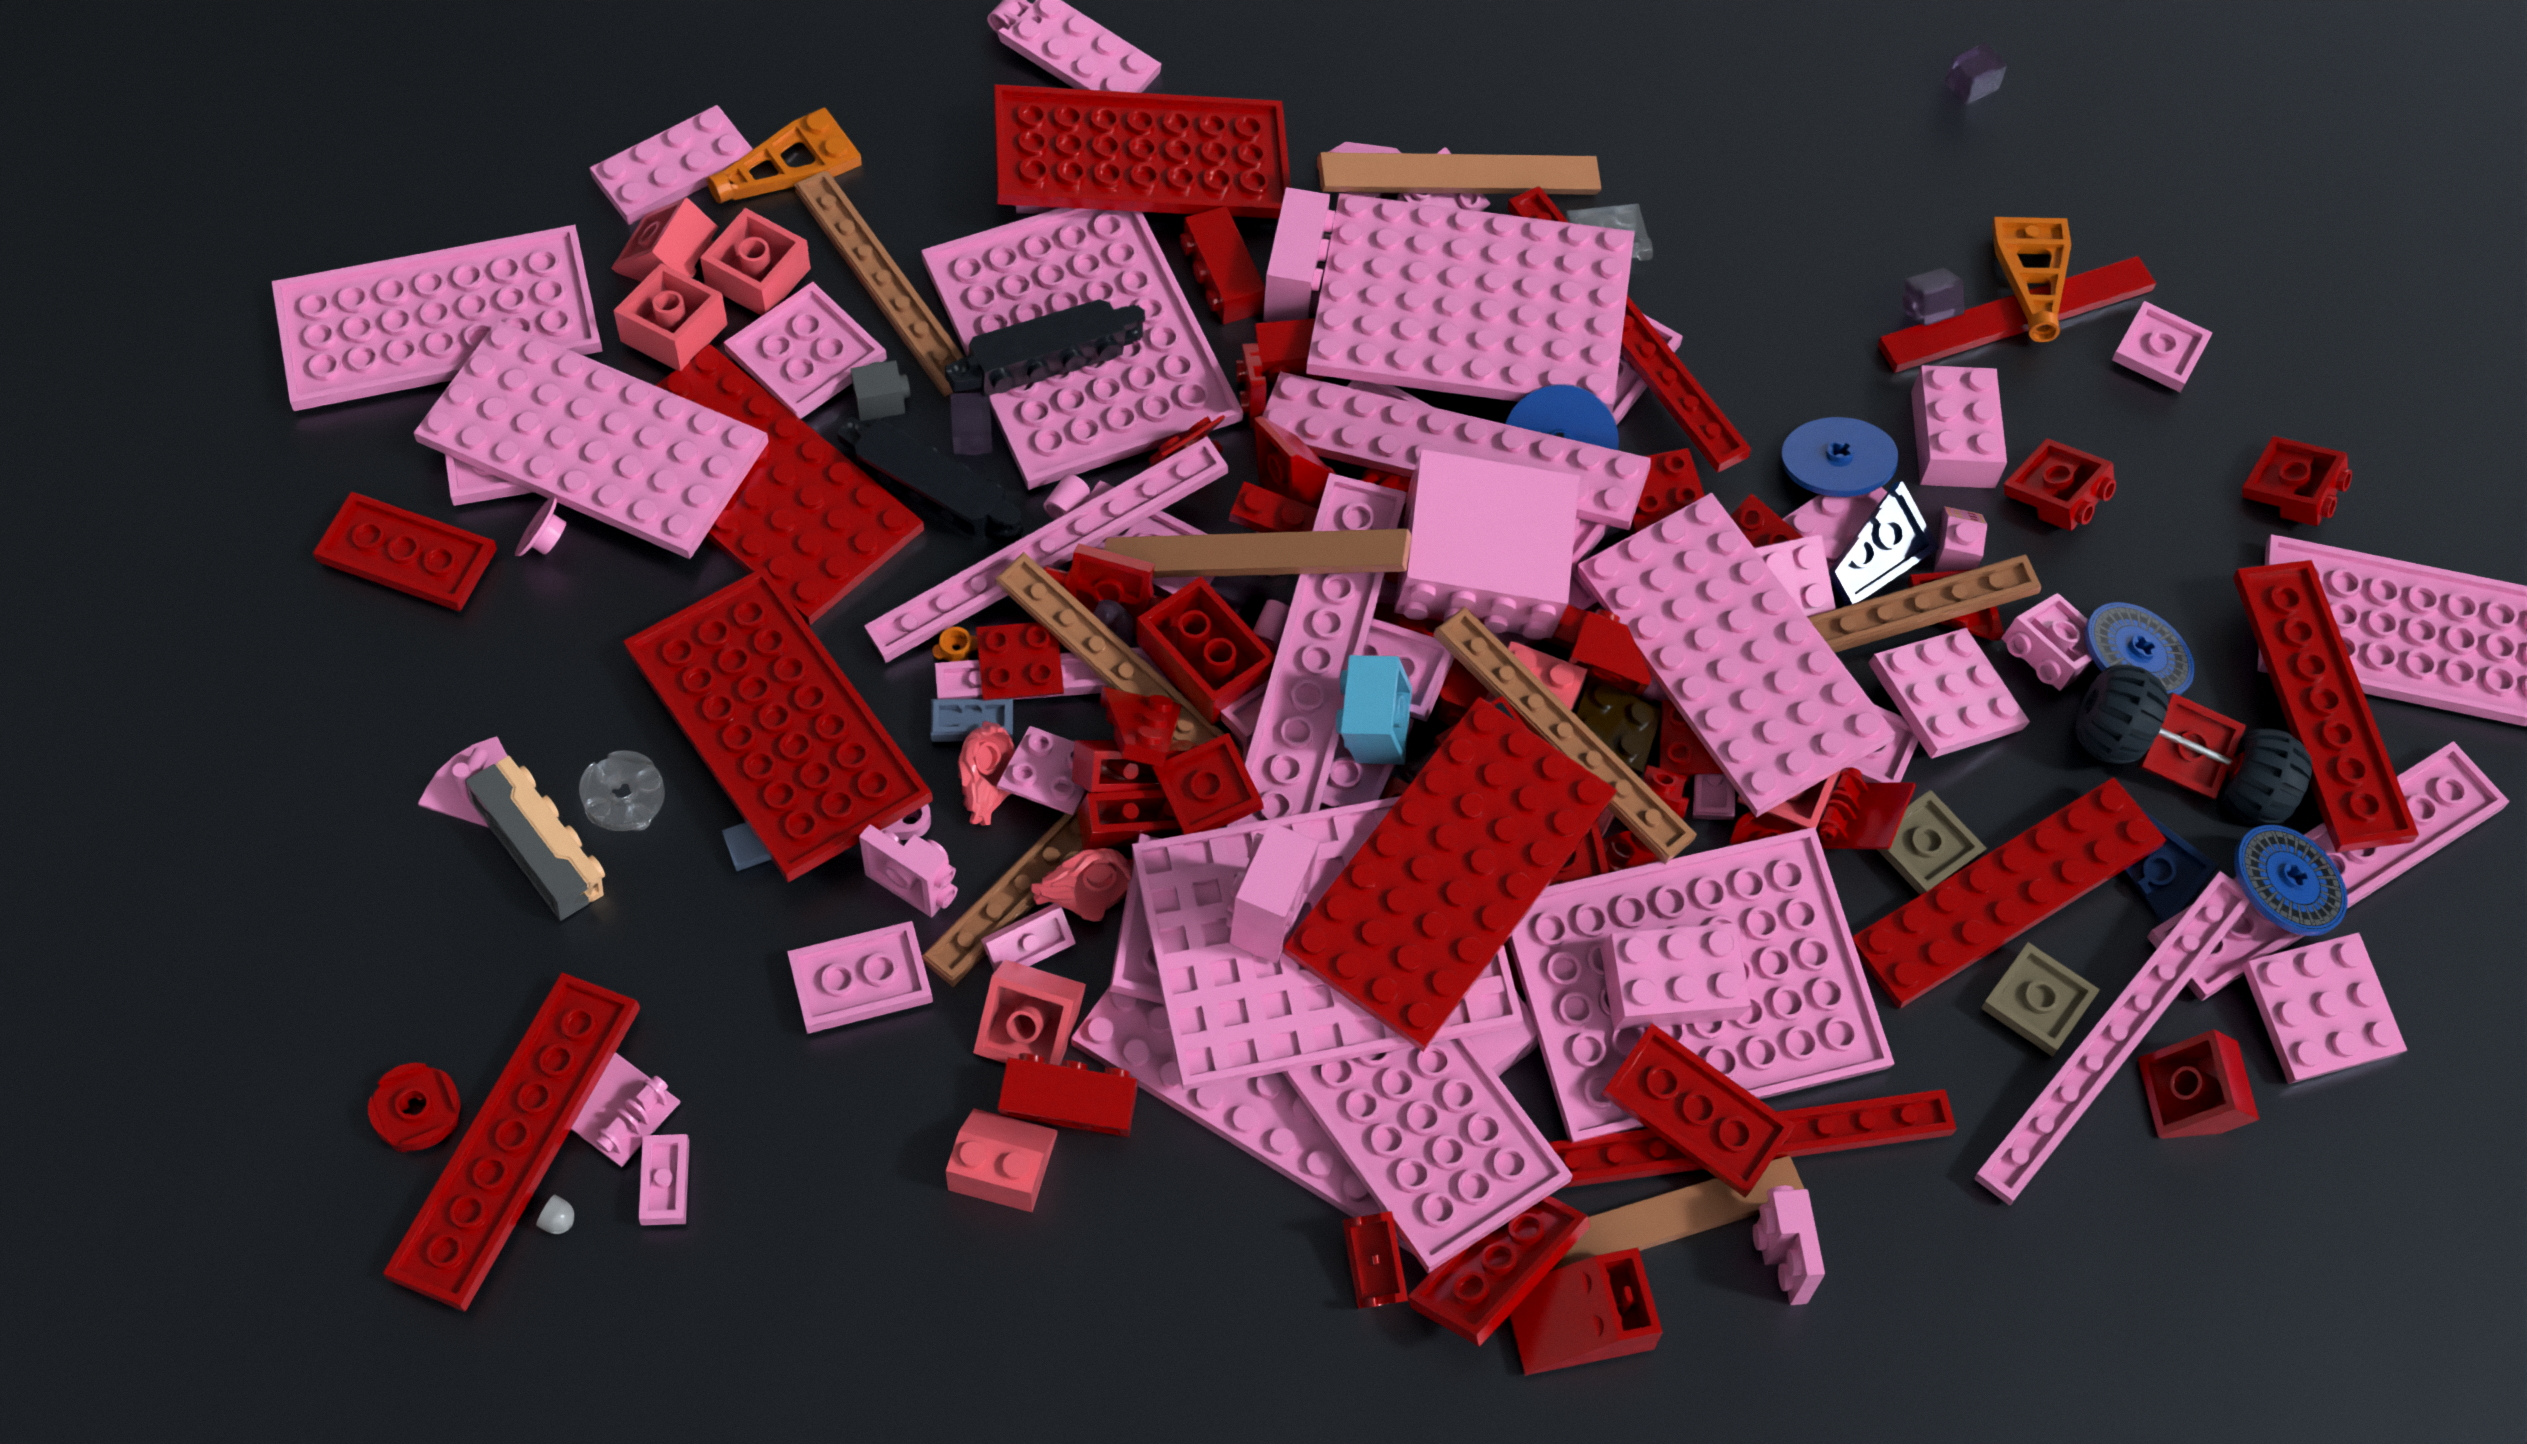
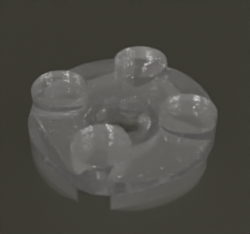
(629, 811)

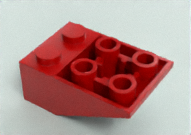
(1587, 1314)

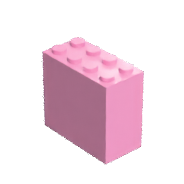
(1488, 542)

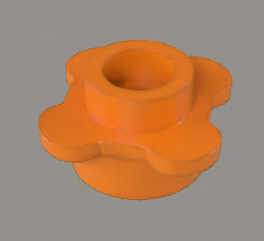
(955, 637)

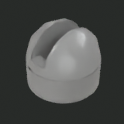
(556, 1216)

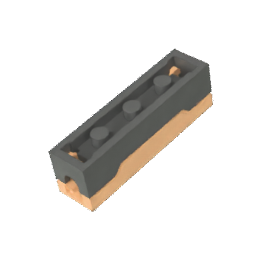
(535, 837)

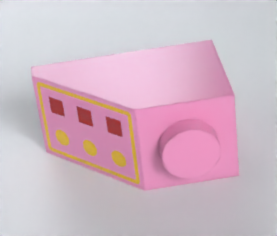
(1960, 540)

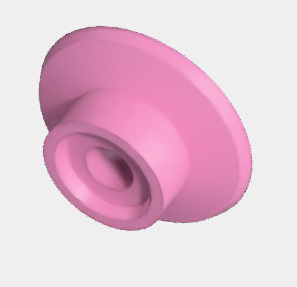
(543, 530)

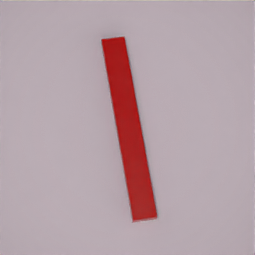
(2006, 318)

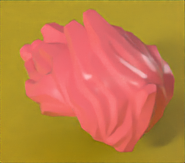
(981, 766)
(1087, 883)

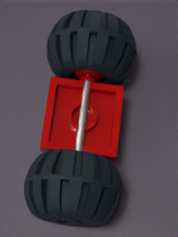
(2135, 718)

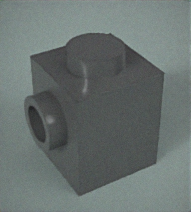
(879, 390)

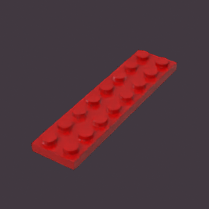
(2325, 706)
(2006, 892)
(512, 1142)

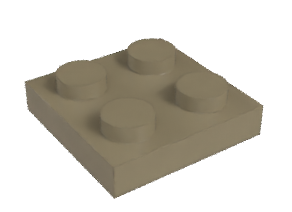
(1931, 844)
(2040, 999)

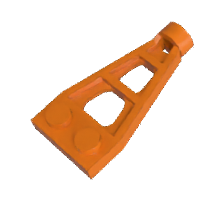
(819, 134)
(2034, 236)

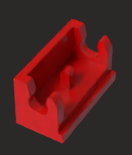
(1374, 1260)

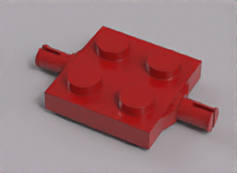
(1109, 575)

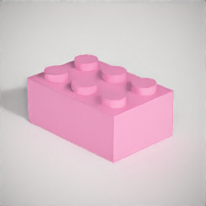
(1298, 255)
(1958, 427)
(1271, 891)
(1675, 976)

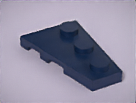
(2170, 874)

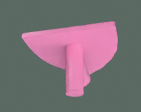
(448, 788)

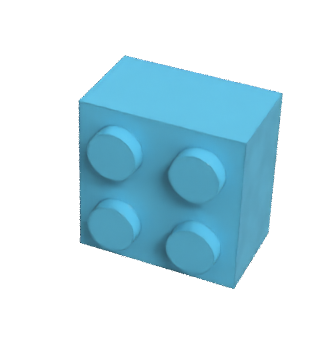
(1375, 709)

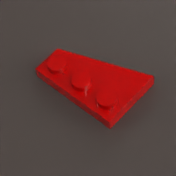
(1141, 724)

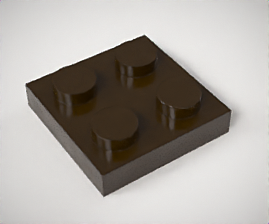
(1619, 721)

